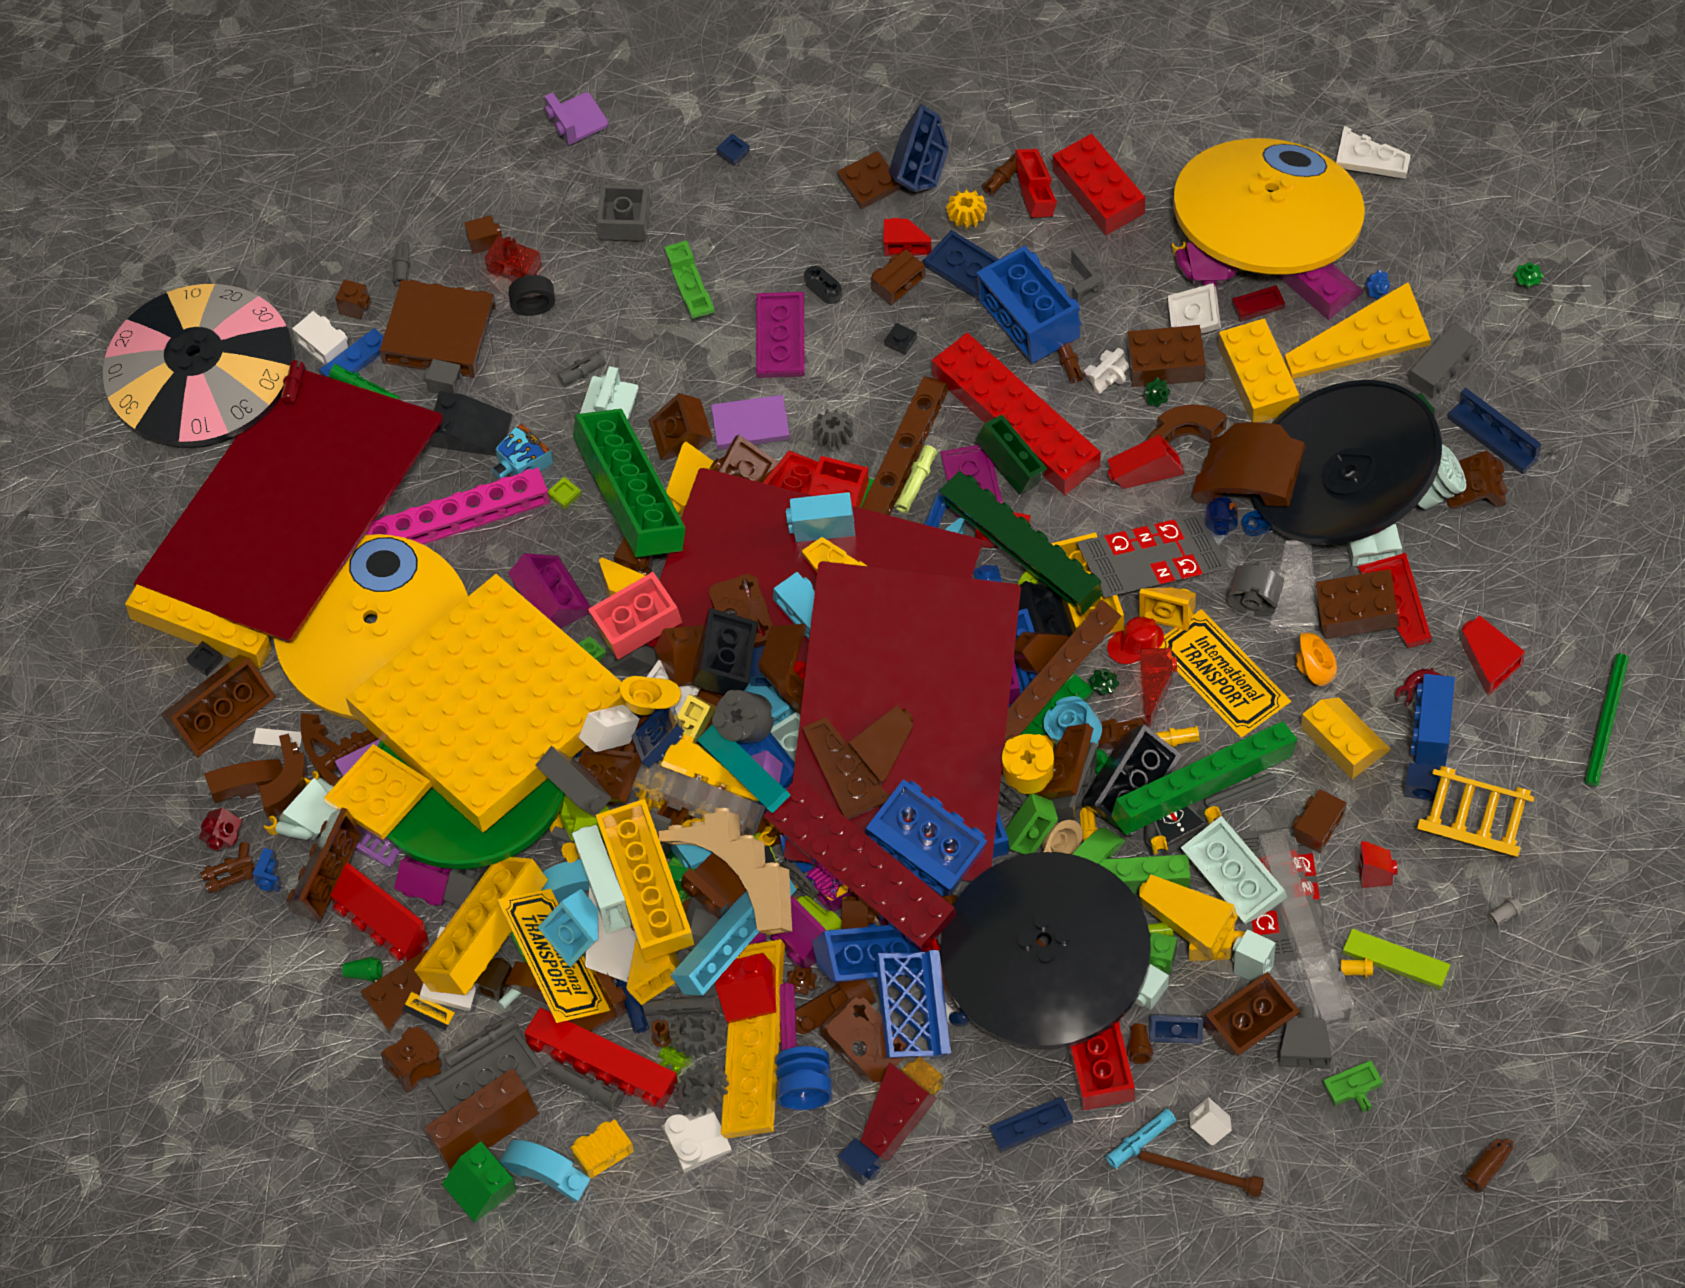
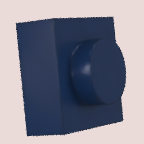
(733, 149)

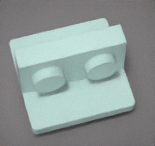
(610, 394)

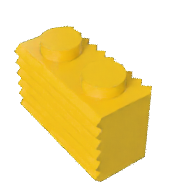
(601, 1149)

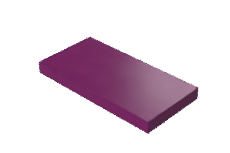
(780, 334)

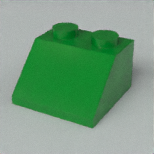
(478, 1182)

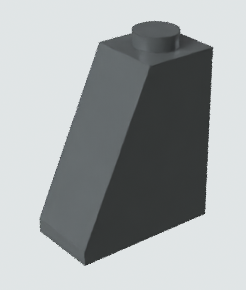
(574, 781)

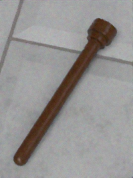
(1251, 1185)

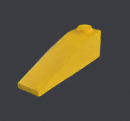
(695, 762)

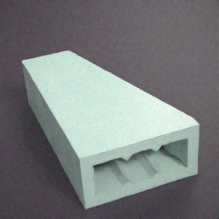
(601, 879)

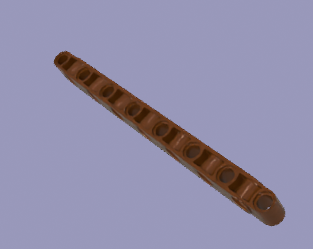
(911, 433)

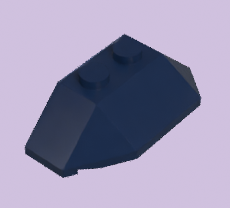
(920, 151)

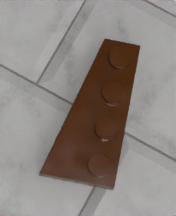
(848, 779)

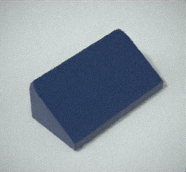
(1176, 1028)

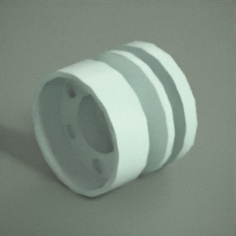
(1447, 483)

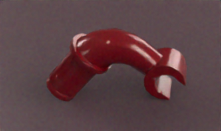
(1411, 683)

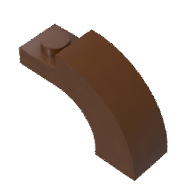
(1190, 420)
(289, 784)

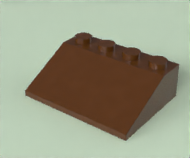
(327, 859)

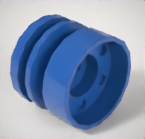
(803, 1078)

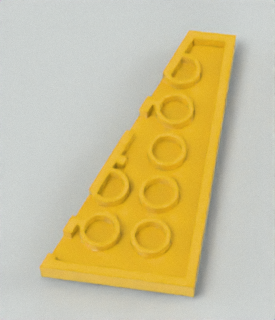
(1376, 331)

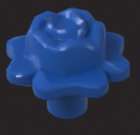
(1377, 284)

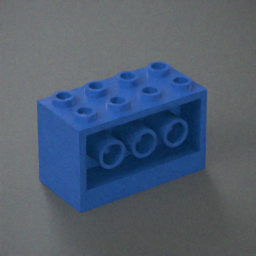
(1029, 304)
(925, 855)

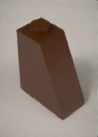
(883, 742)

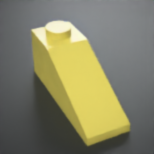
(695, 716)

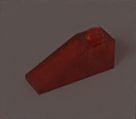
(1157, 677)

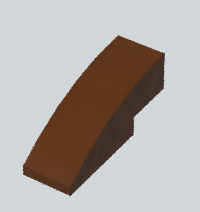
(242, 778)

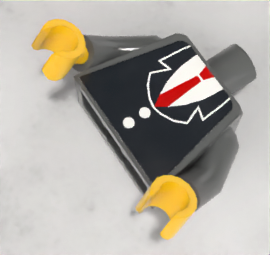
(1178, 828)

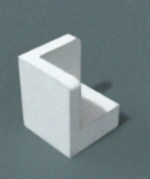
(1210, 1121)

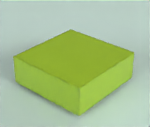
(564, 493)

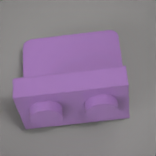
(575, 117)

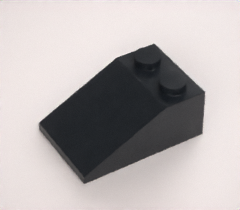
(469, 425)
(724, 653)

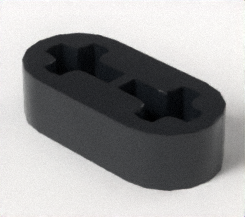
(825, 282)

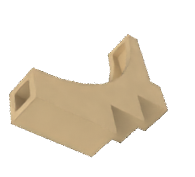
(765, 882)

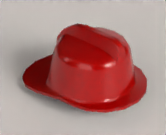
(1138, 634)

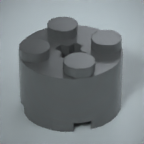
(1255, 589)
(743, 717)

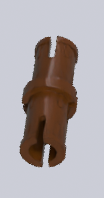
(1001, 176)
(1069, 361)

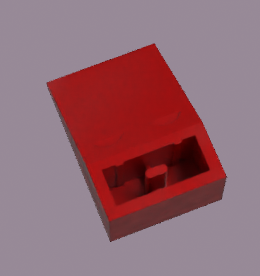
(837, 477)

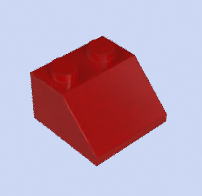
(747, 988)

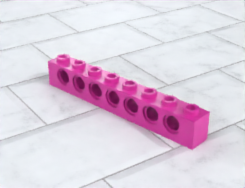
(465, 517)

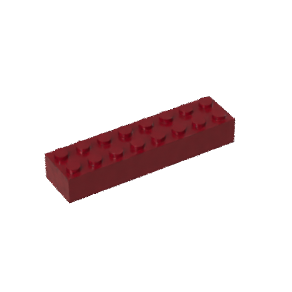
(861, 866)

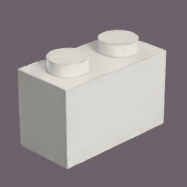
(320, 338)
(609, 728)

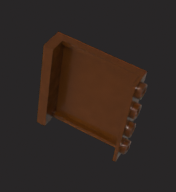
(437, 325)

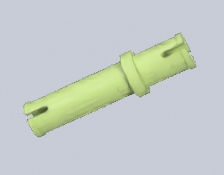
(920, 470)

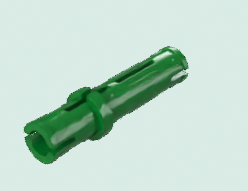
(341, 374)

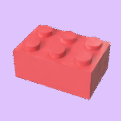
(635, 615)

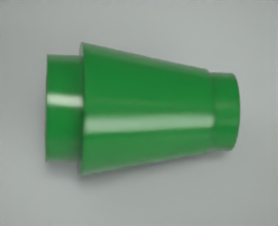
(363, 969)

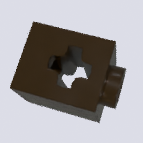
(493, 979)

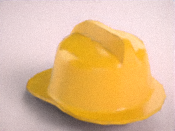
(647, 694)

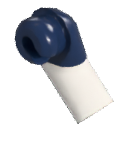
(955, 1018)

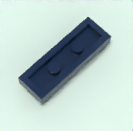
(1031, 1124)

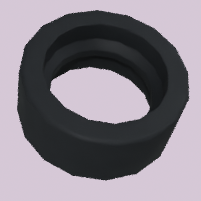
(531, 305)

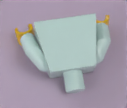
(306, 813)

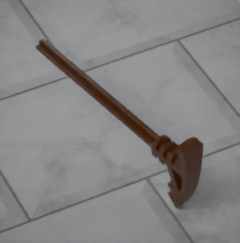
(313, 734)

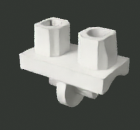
(1109, 371)

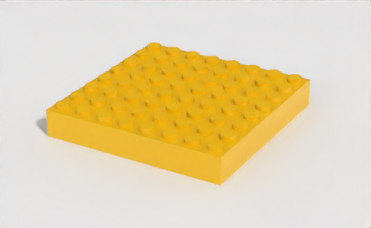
(485, 700)

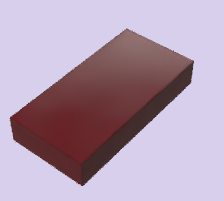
(1258, 303)

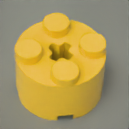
(1027, 763)

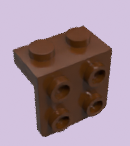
(1483, 480)
(713, 885)
(614, 998)

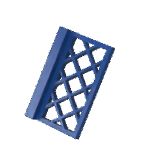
(932, 1007)

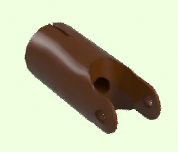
(1487, 1165)

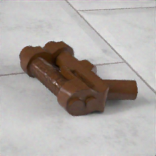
(239, 870)

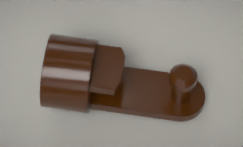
(823, 1006)

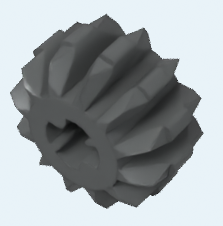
(833, 429)

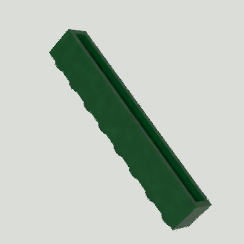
(1021, 541)

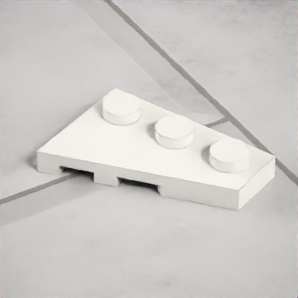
(1366, 156)

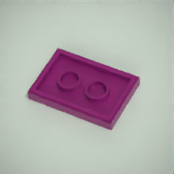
(973, 462)

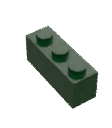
(1011, 454)

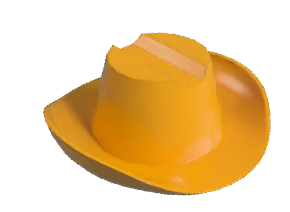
(1316, 659)

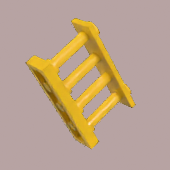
(1458, 829)

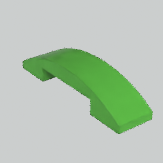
(688, 280)
(1100, 845)

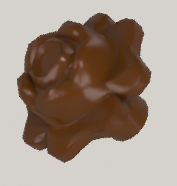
(802, 979)

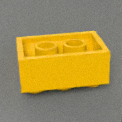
(1343, 736)

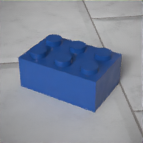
(1433, 720)

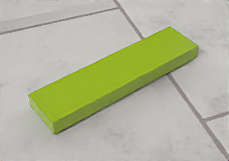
(1397, 959)

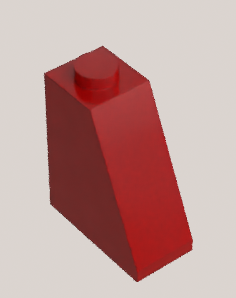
(1145, 463)
(1490, 653)

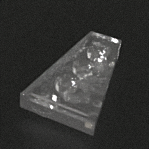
(1298, 600)

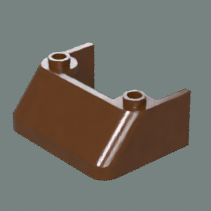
(779, 660)

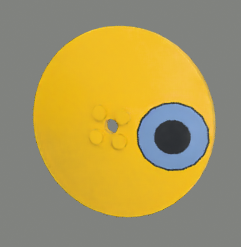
(1294, 229)
(337, 649)

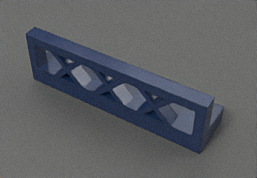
(1494, 433)

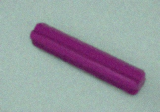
(787, 1016)

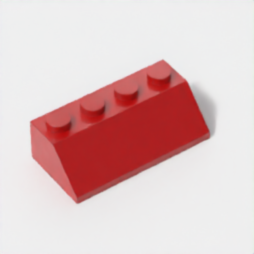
(378, 915)

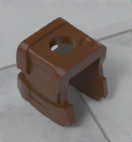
(412, 1058)

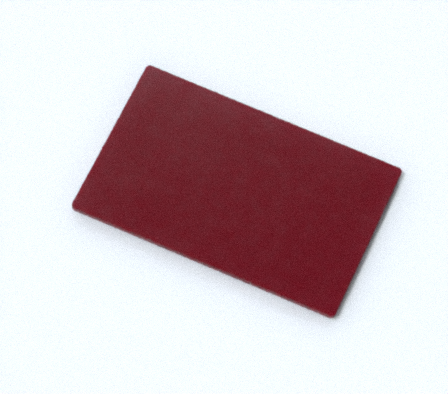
(289, 505)
(743, 529)
(929, 648)

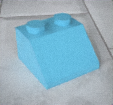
(572, 927)

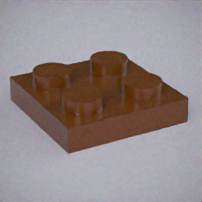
(868, 180)

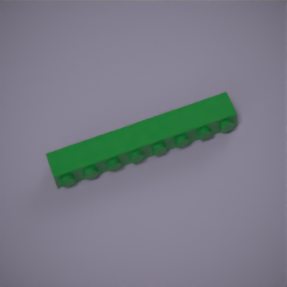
(1204, 778)

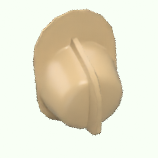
(1063, 837)

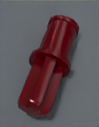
(292, 382)

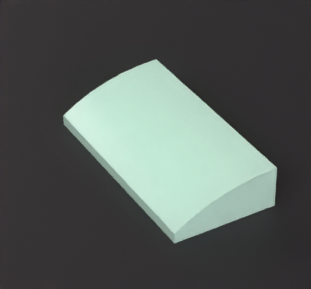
(1234, 870)

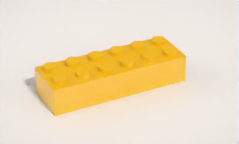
(645, 880)
(477, 927)

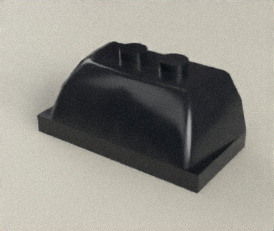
(1132, 764)

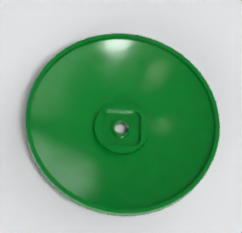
(446, 839)

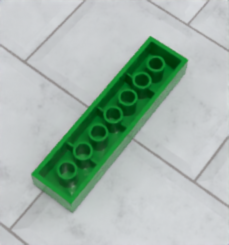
(629, 483)

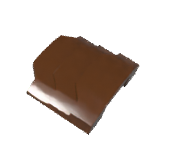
(1251, 461)

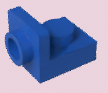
(265, 872)

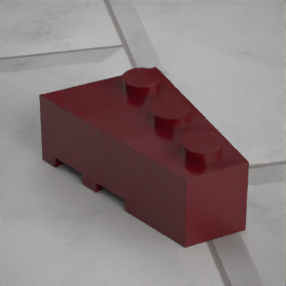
(895, 1112)

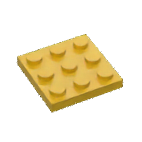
(378, 791)

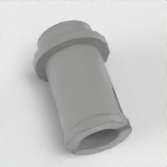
(1505, 912)

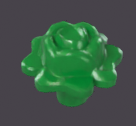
(1528, 274)

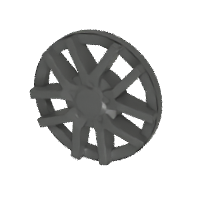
(799, 878)

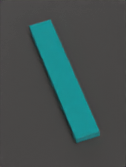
(744, 769)

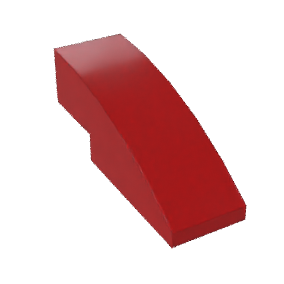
(1035, 183)

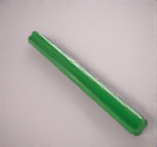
(1607, 720)

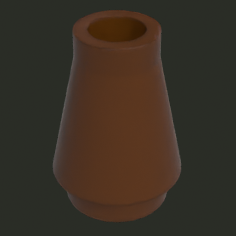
(1140, 1047)

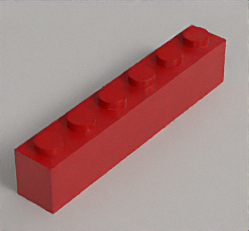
(601, 1058)

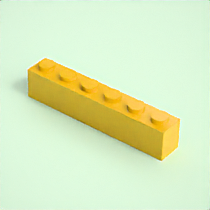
(196, 625)

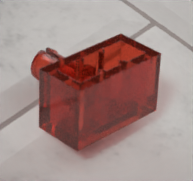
(511, 259)

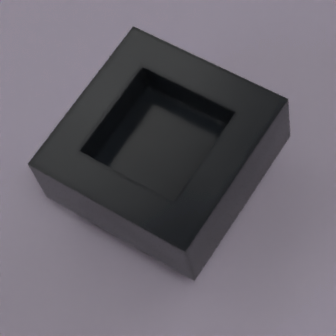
(900, 338)
(204, 658)

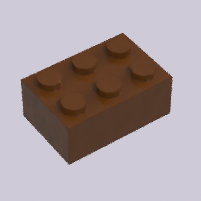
(1166, 354)
(1357, 604)

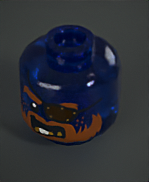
(1221, 516)

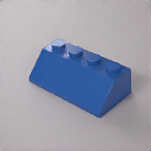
(852, 952)

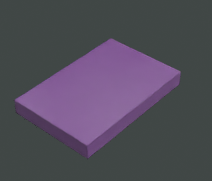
(753, 419)

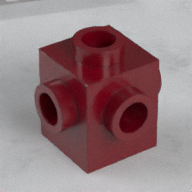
(220, 829)

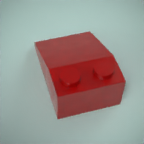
(793, 473)

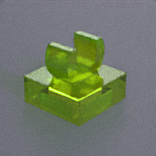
(676, 1059)

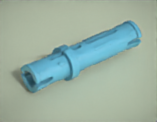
(1132, 1145)

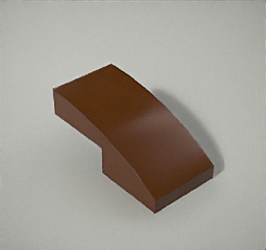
(1114, 731)

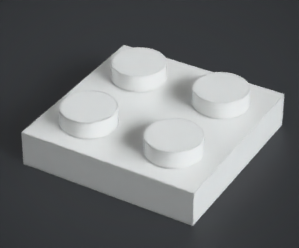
(1195, 307)

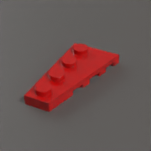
(1412, 619)

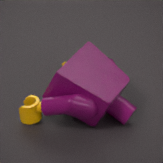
(1202, 267)

